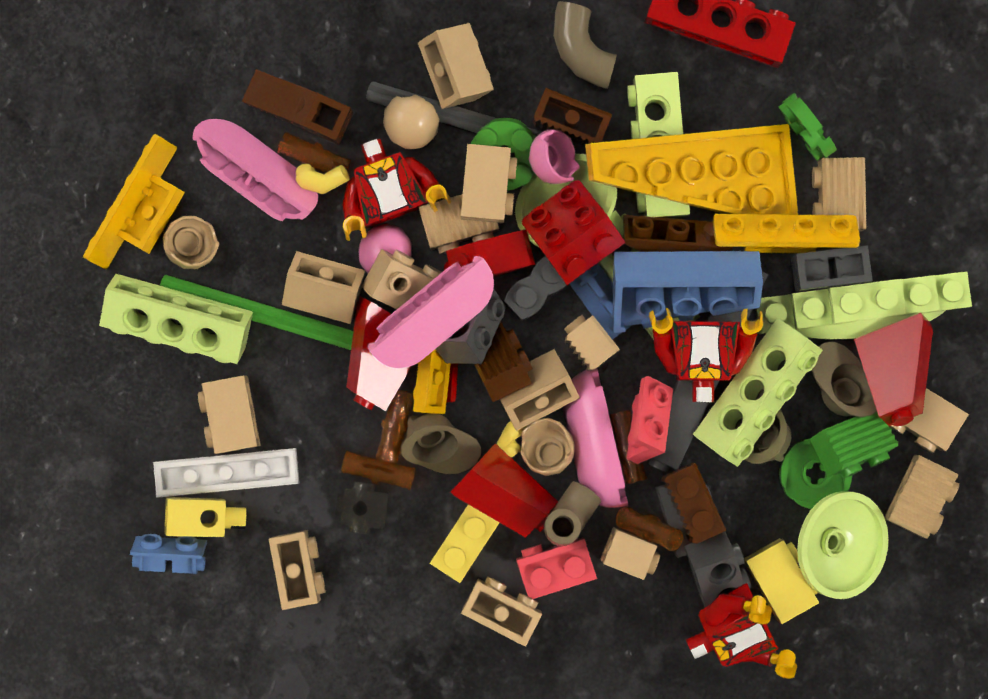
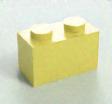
(464, 543)
(781, 580)

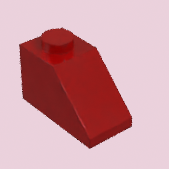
(501, 253)

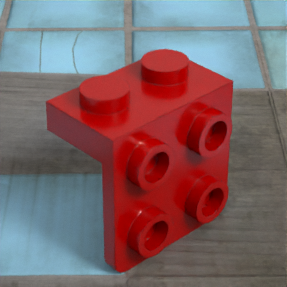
(572, 231)

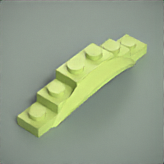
(865, 307)

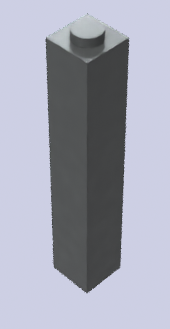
(687, 414)

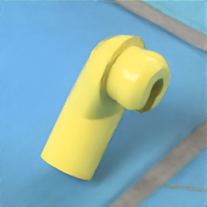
(320, 183)
(508, 438)

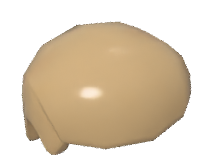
(410, 121)
(190, 242)
(547, 446)

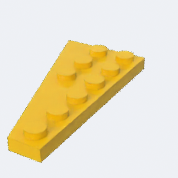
(707, 170)

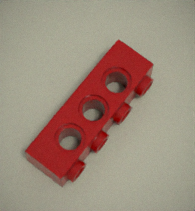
(733, 38)

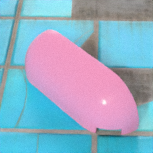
(253, 169)
(433, 314)
(594, 441)

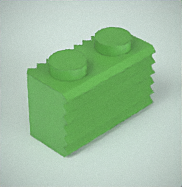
(853, 443)

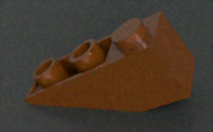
(298, 106)
(669, 234)

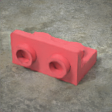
(649, 420)
(555, 568)

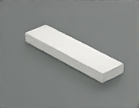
(226, 472)

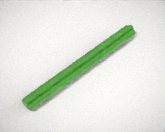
(267, 314)

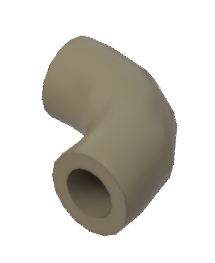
(576, 46)
(570, 514)

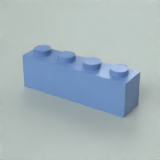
(684, 284)

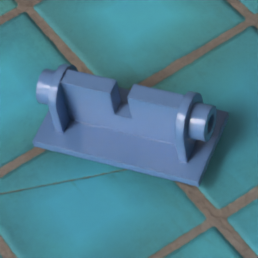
(596, 293)
(153, 550)

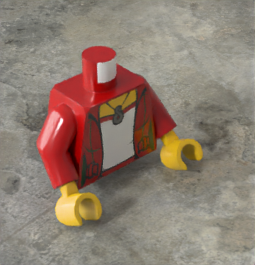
(387, 189)
(704, 350)
(739, 633)

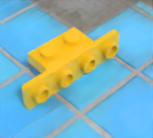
(140, 207)
(785, 232)

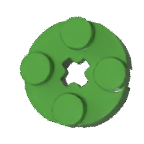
(805, 123)
(515, 136)
(798, 485)

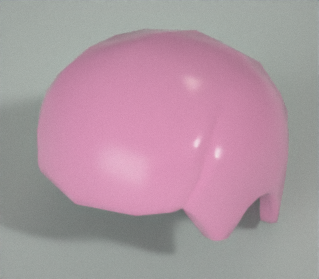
(553, 157)
(382, 237)

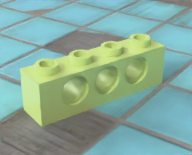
(662, 90)
(193, 312)
(740, 396)

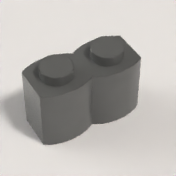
(530, 293)

